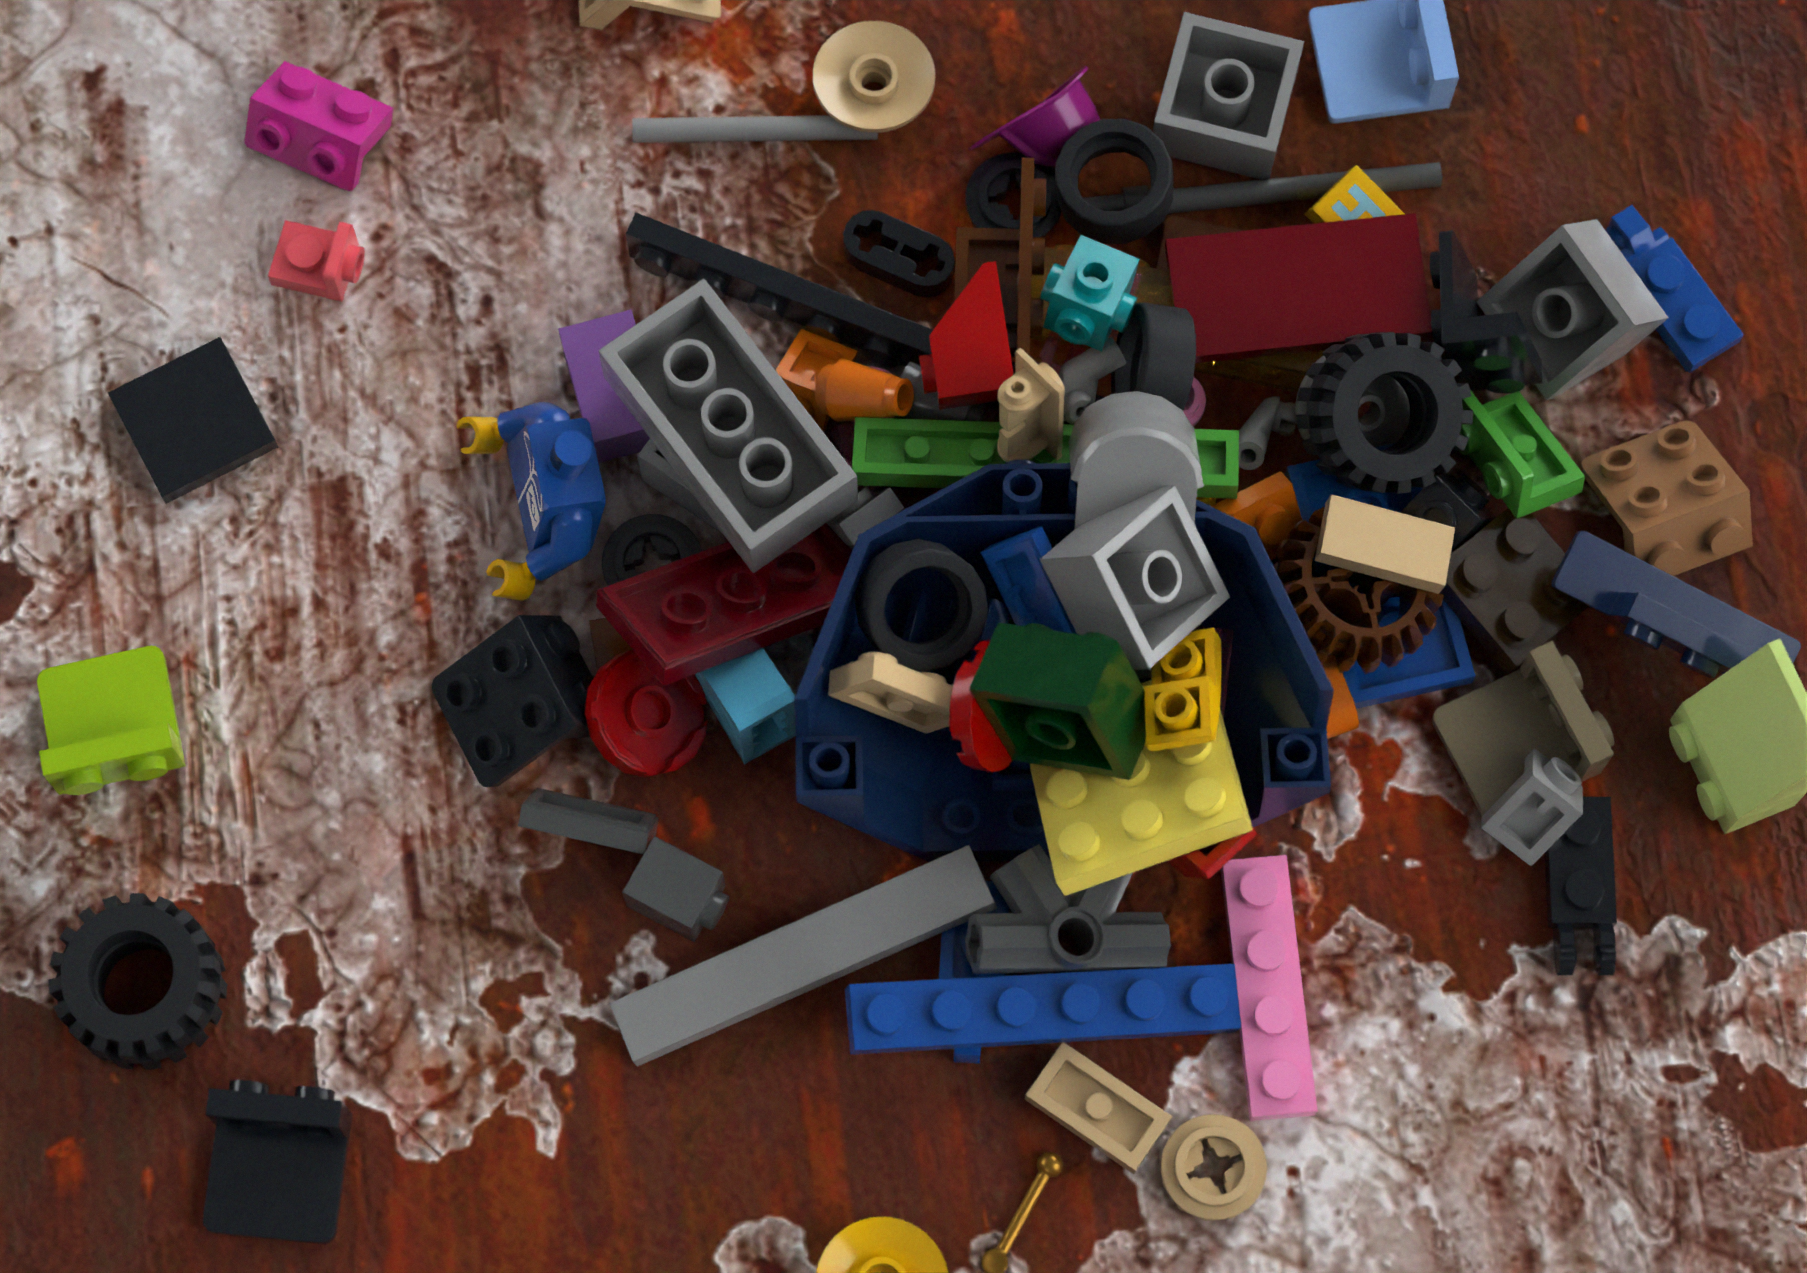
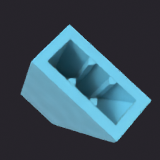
(750, 703)

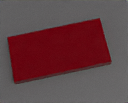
(1299, 286)
(718, 610)

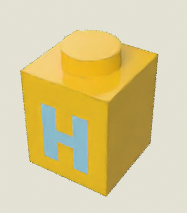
(1352, 198)

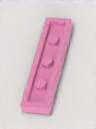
(1268, 988)

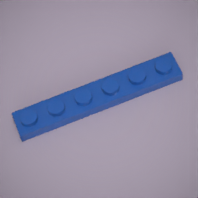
(1042, 1008)

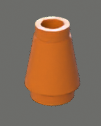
(857, 390)

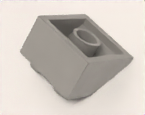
(1576, 304)
(1137, 576)

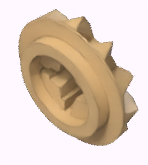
(1225, 1139)

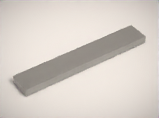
(802, 956)

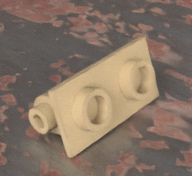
(1030, 411)

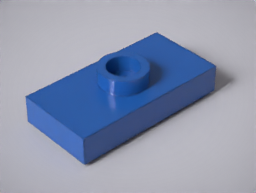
(1024, 581)

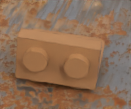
(1673, 498)

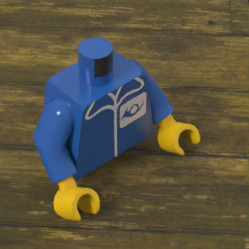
(554, 486)

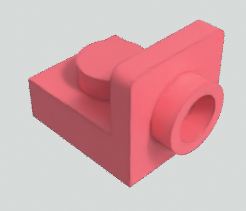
(317, 260)

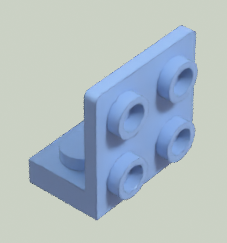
(1383, 58)

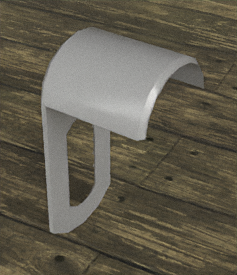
(1128, 450)

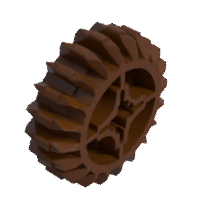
(1356, 630)

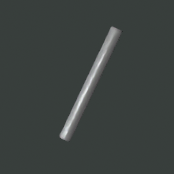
(743, 129)

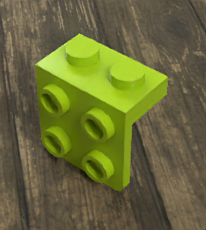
(108, 721)

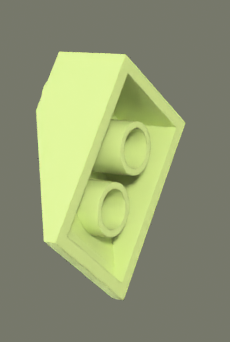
(1747, 739)

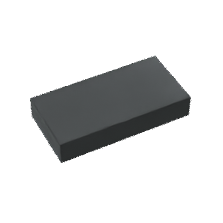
(588, 820)

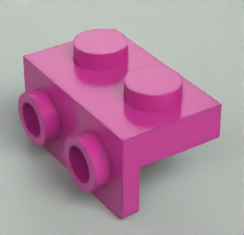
(315, 124)

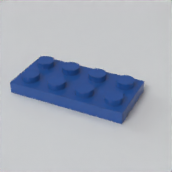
(1444, 655)

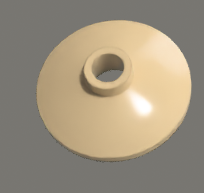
(873, 54)

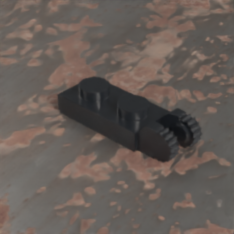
(1583, 888)

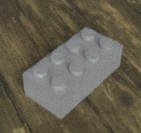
(729, 425)

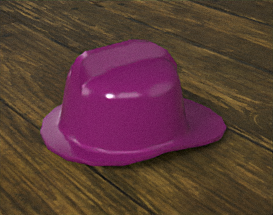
(1050, 124)

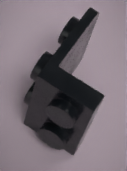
(1488, 348)
(516, 696)
(276, 1162)

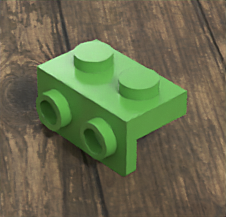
(1519, 455)

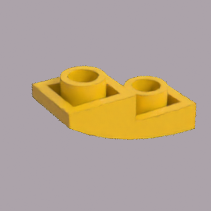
(1185, 693)

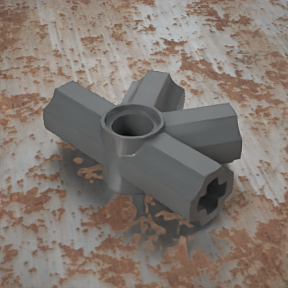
(1028, 936)

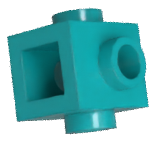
(1090, 294)

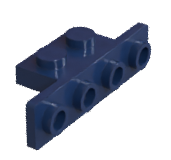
(1662, 607)

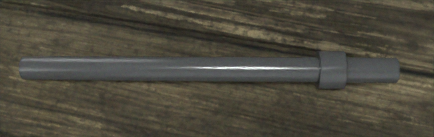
(1272, 190)

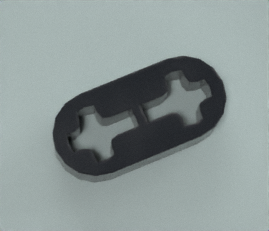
(904, 241)

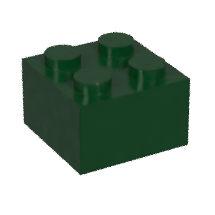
(1062, 699)

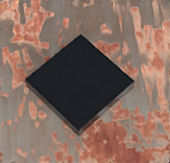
(193, 420)

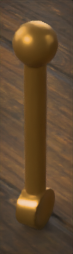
(996, 1259)

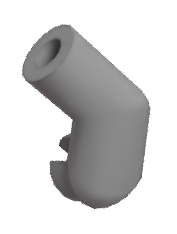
(1082, 374)
(1255, 433)

